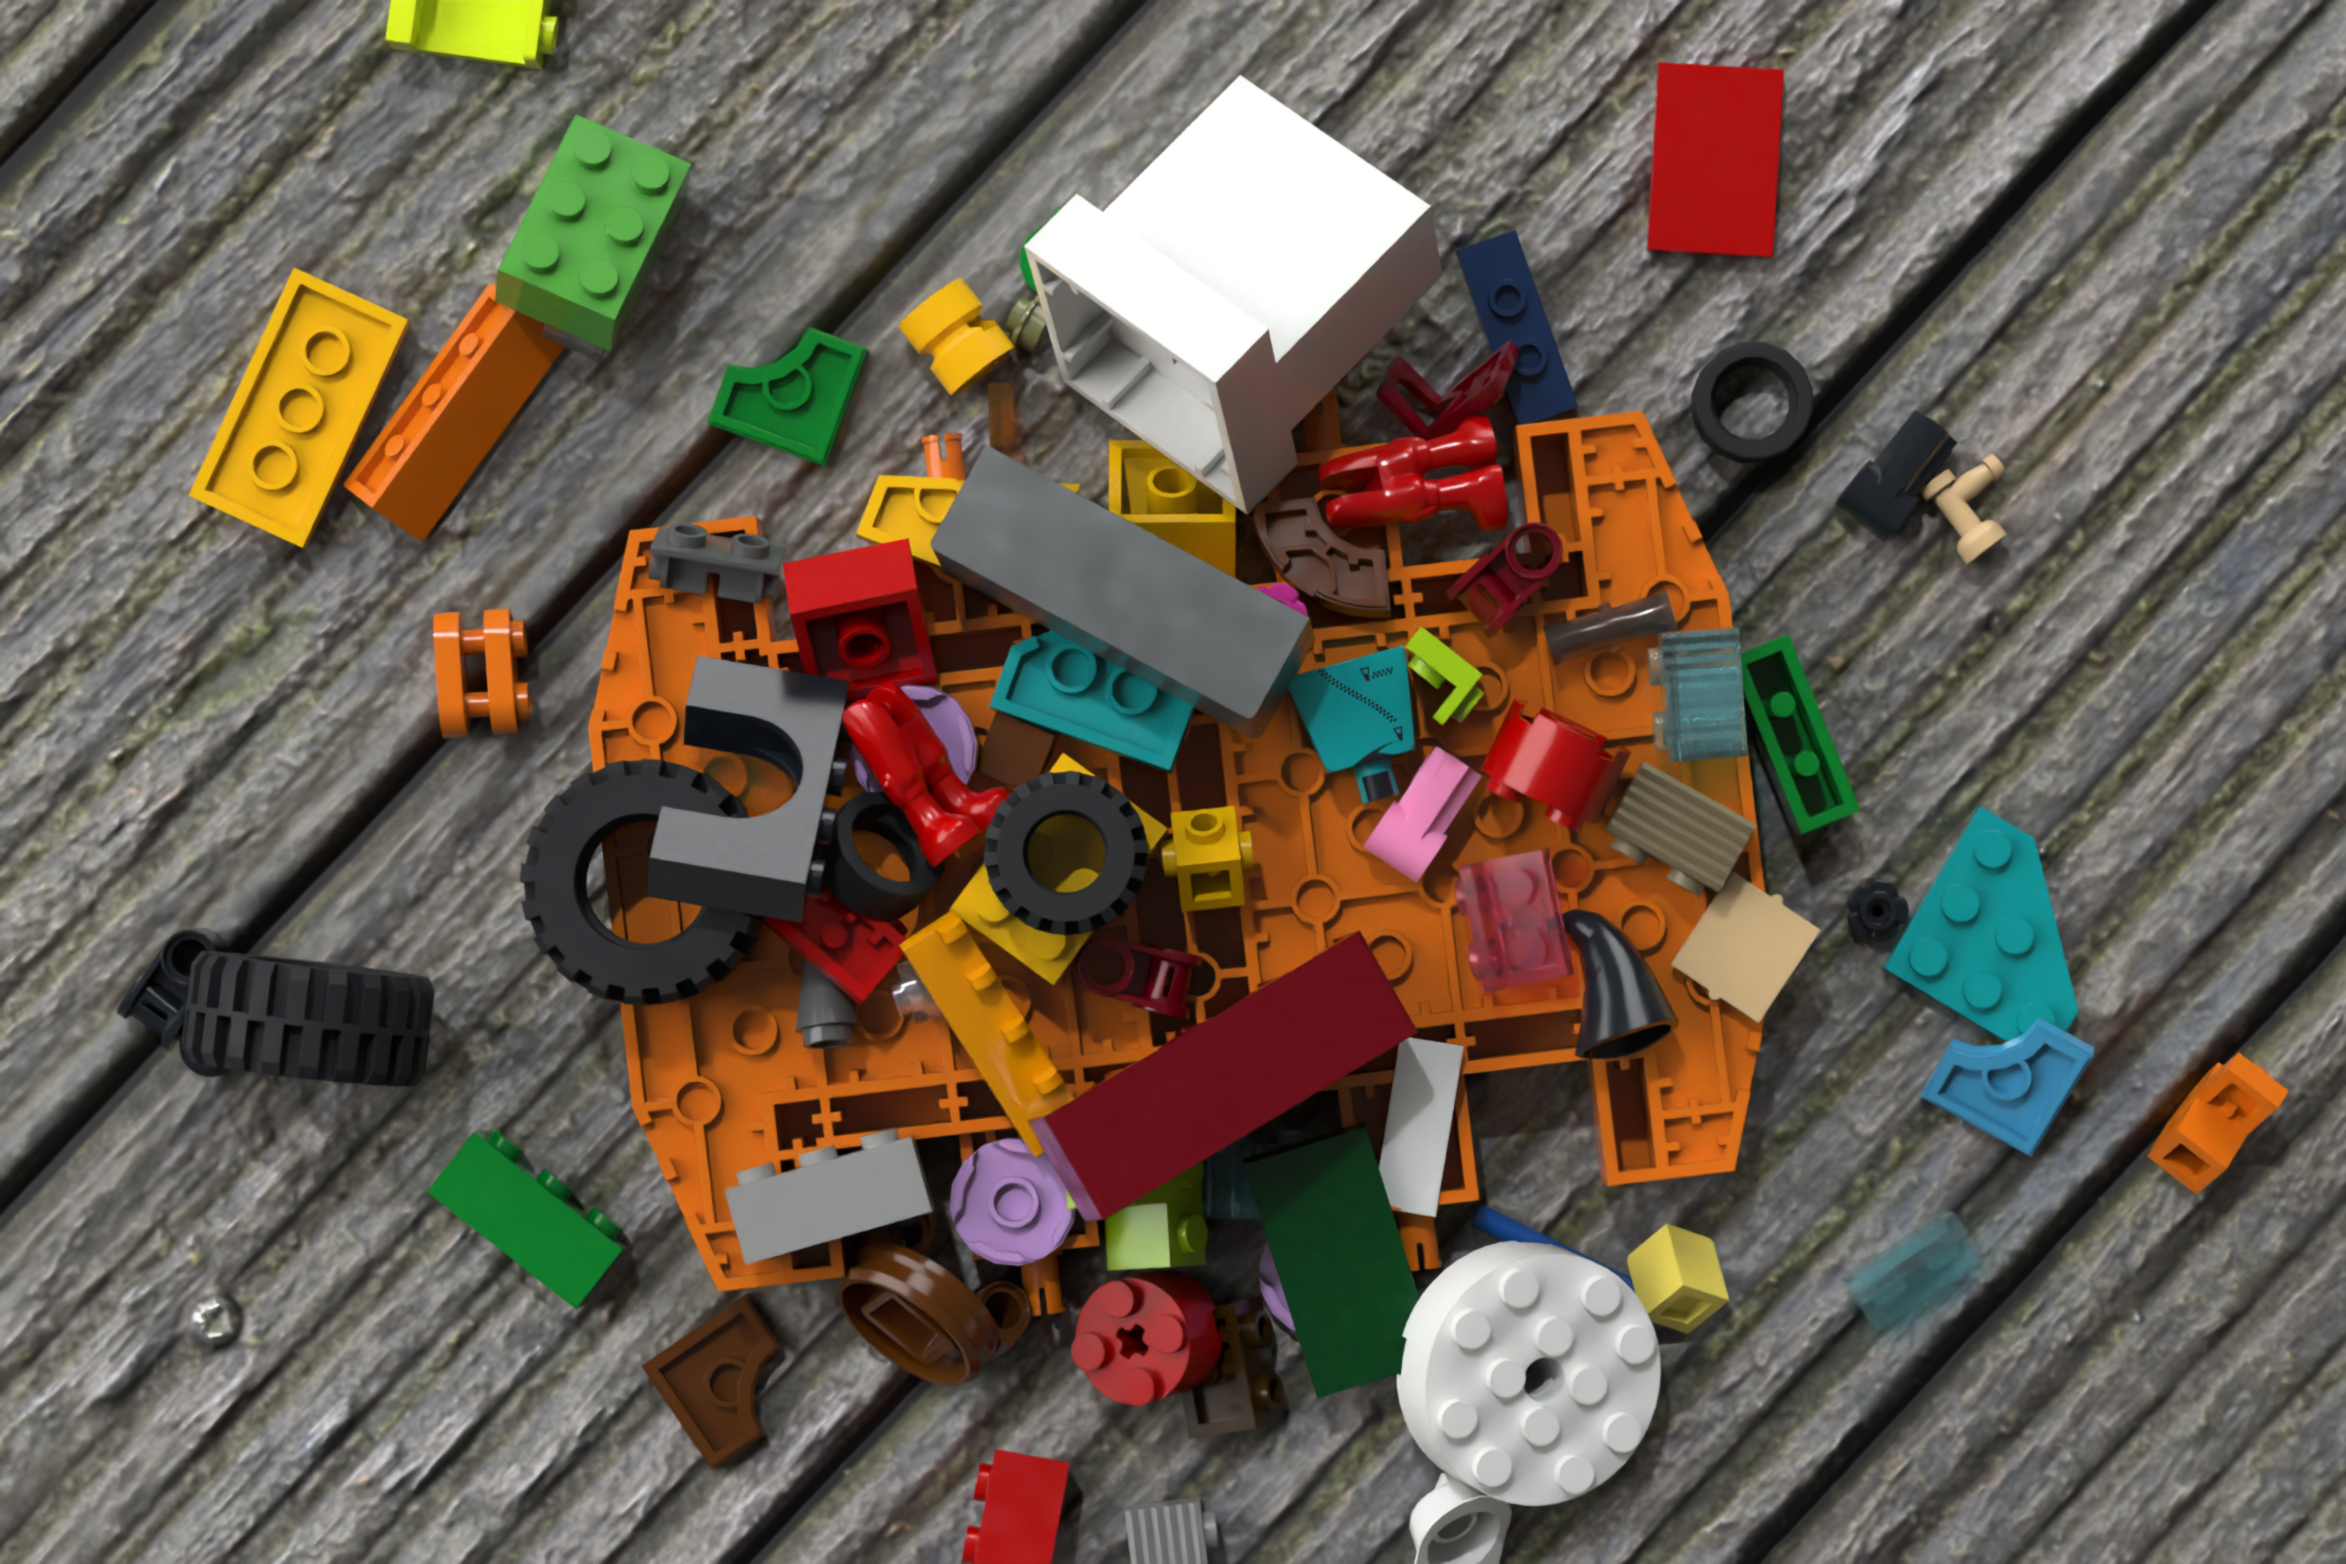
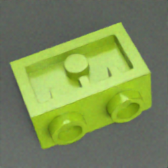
(1439, 663)

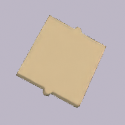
(1745, 947)

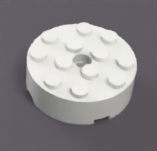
(1586, 1385)

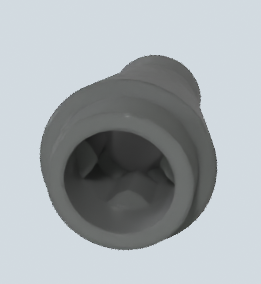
(824, 1011)

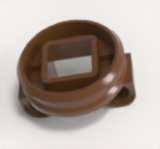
(921, 1311)

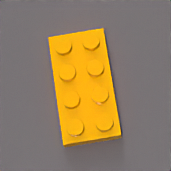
(299, 408)

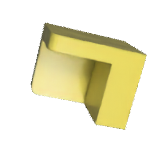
(1678, 1278)

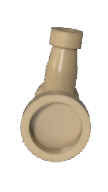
(1952, 498)

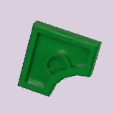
(795, 401)

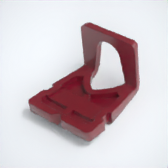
(1473, 393)

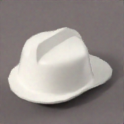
(1459, 1525)

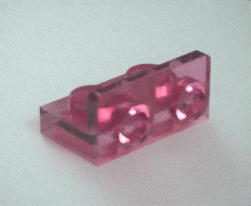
(1513, 920)

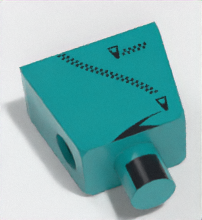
(1359, 717)

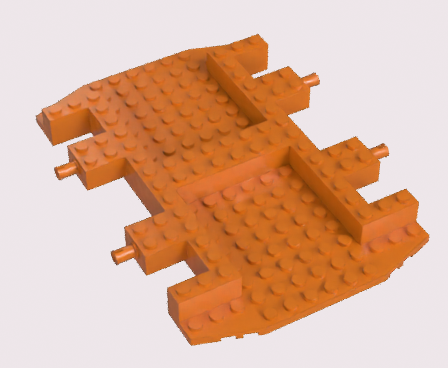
(734, 1089)

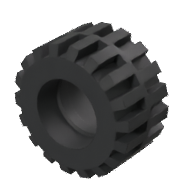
(1008, 853)

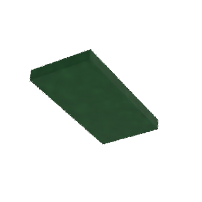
(1336, 1255)

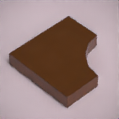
(714, 1377)

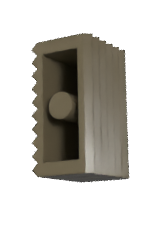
(1678, 829)

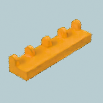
(987, 1023)

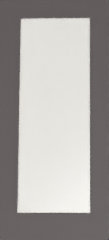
(1419, 1123)

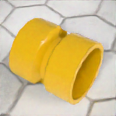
(956, 337)

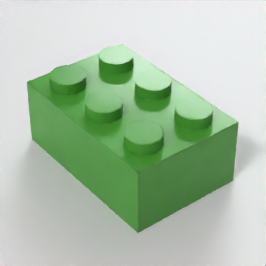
(592, 232)

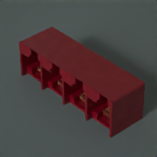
(1223, 1078)

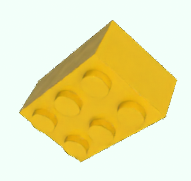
(1065, 857)

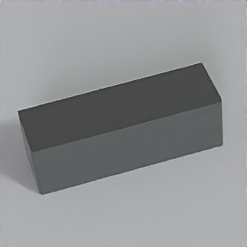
(1122, 593)

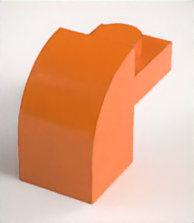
(2216, 1121)

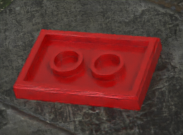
(1714, 160)

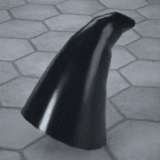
(1621, 998)

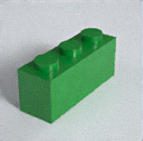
(1794, 738)
(529, 1216)

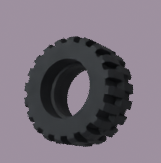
(560, 903)
(308, 1019)

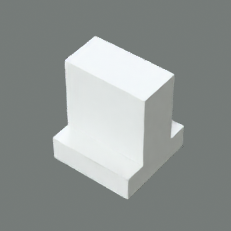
(1231, 287)

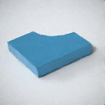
(2010, 1086)

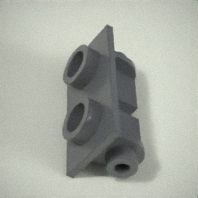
(688, 554)

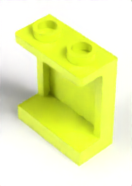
(475, 29)

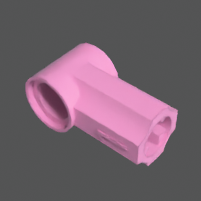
(1416, 825)

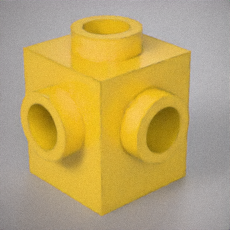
(1207, 858)

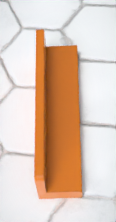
(453, 415)

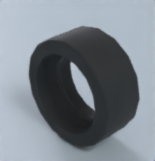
(1767, 357)
(859, 885)

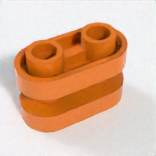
(506, 698)

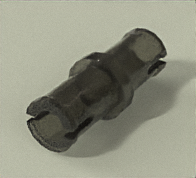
(1610, 627)

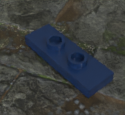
(1513, 311)

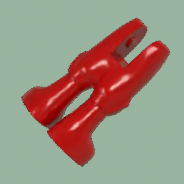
(1400, 494)
(914, 760)

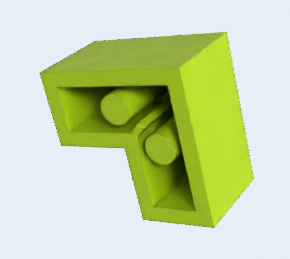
(1160, 1227)

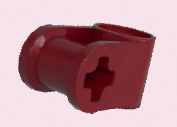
(1504, 579)
(1144, 975)

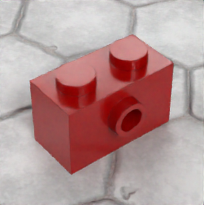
(1019, 1512)

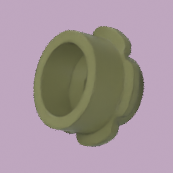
(1027, 325)

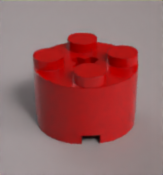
(1553, 764)
(1147, 1337)

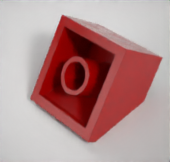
(861, 617)

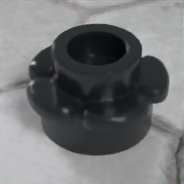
(1877, 893)

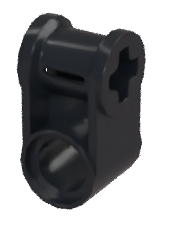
(161, 991)

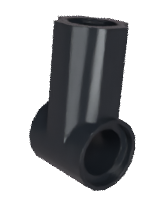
(1888, 487)

